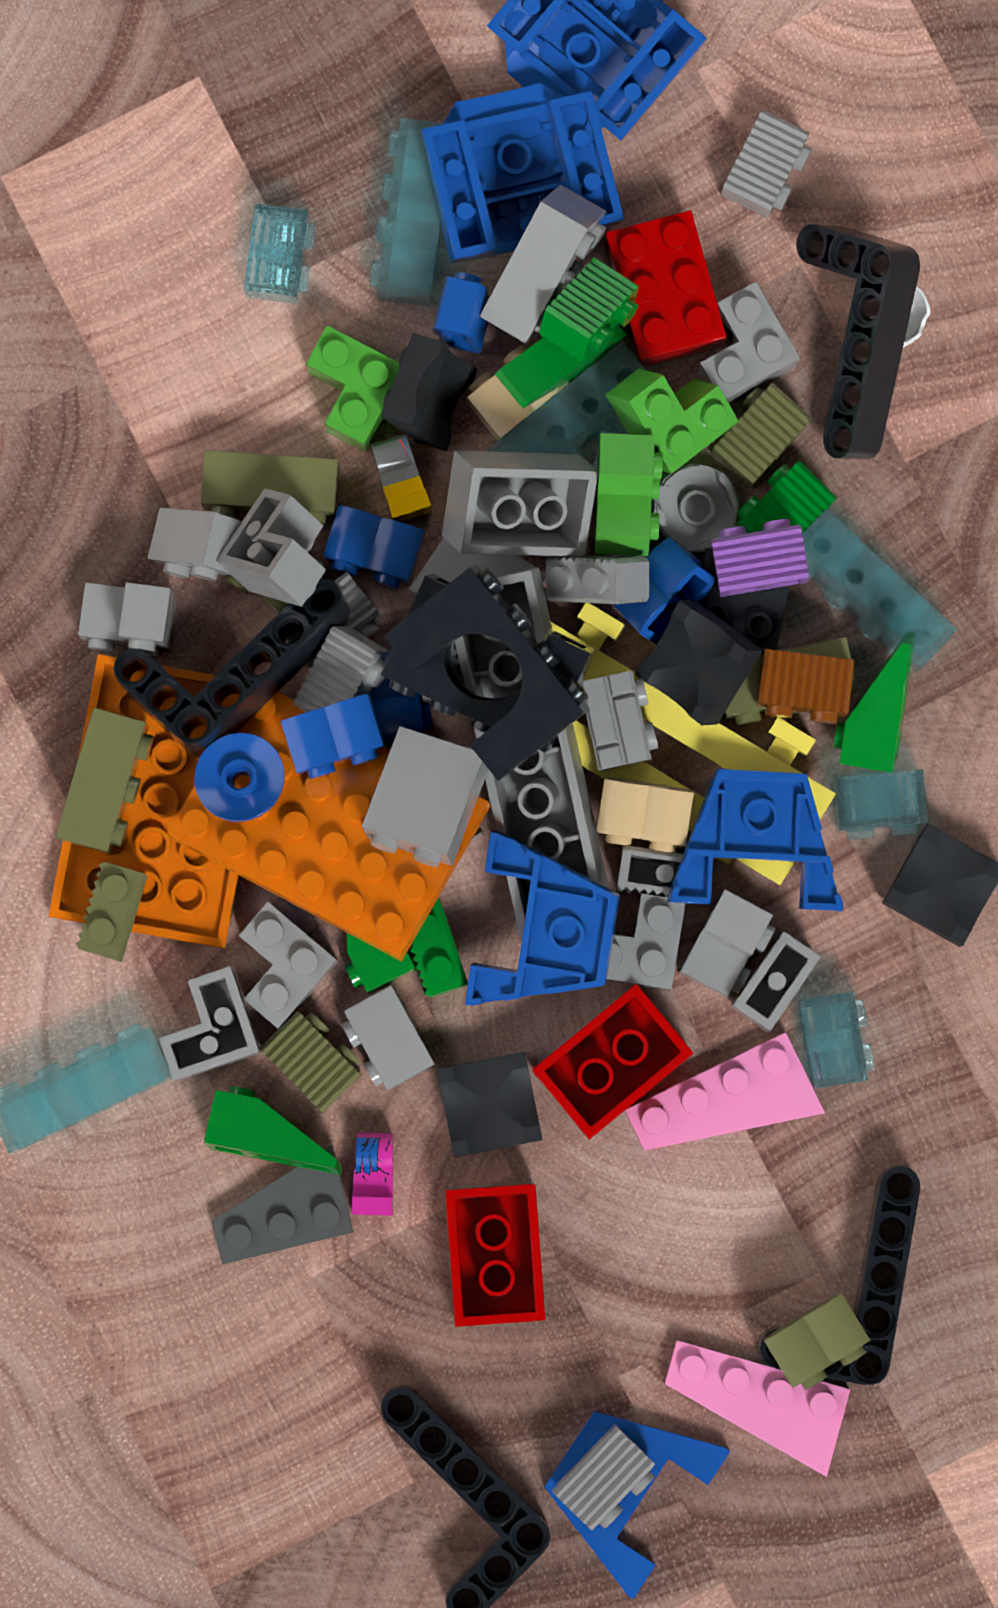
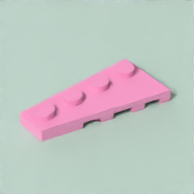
(737, 1095)
(762, 1401)

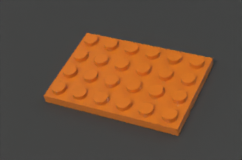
(315, 846)
(184, 892)

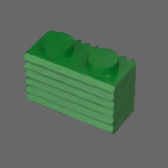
(589, 310)
(792, 496)
(437, 955)

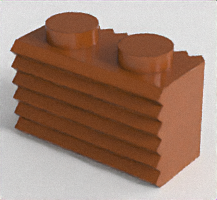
(805, 685)

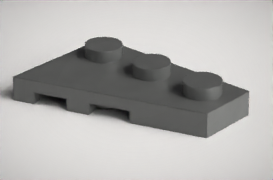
(285, 1214)

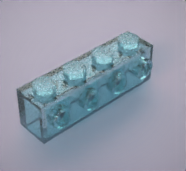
(575, 412)
(872, 590)

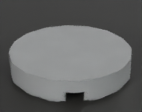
(695, 506)

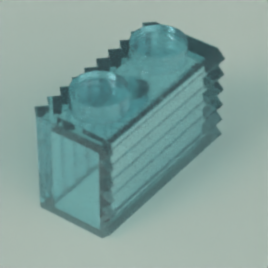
(278, 254)
(880, 802)
(834, 1039)

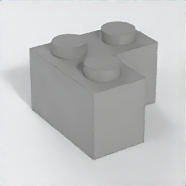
(758, 347)
(272, 549)
(127, 616)
(725, 944)
(652, 951)
(296, 965)
(224, 1032)

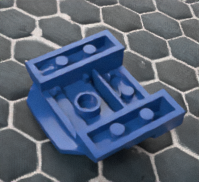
(608, 47)
(505, 156)

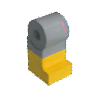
(400, 479)

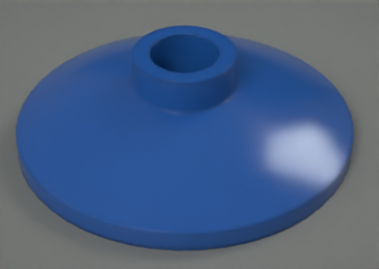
(230, 758)

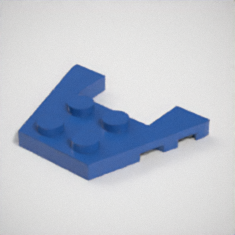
(757, 819)
(564, 932)
(693, 1455)

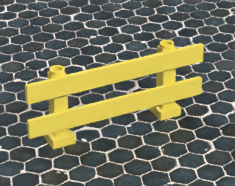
(711, 741)

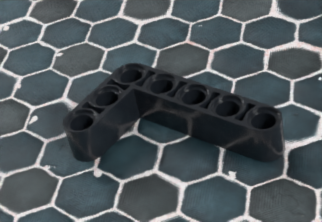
(873, 334)
(237, 675)
(868, 1293)
(474, 1494)

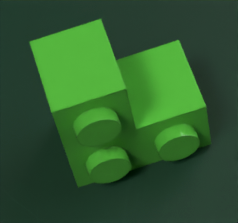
(363, 379)
(679, 420)
(624, 491)

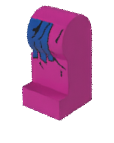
(373, 1174)

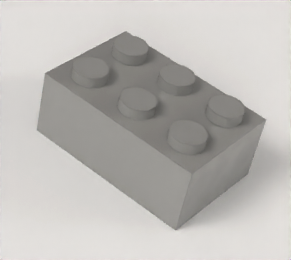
(544, 262)
(519, 503)

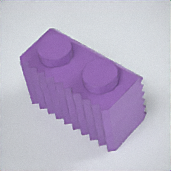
(759, 558)

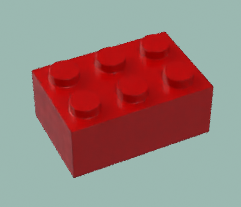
(675, 292)
(612, 1062)
(495, 1255)

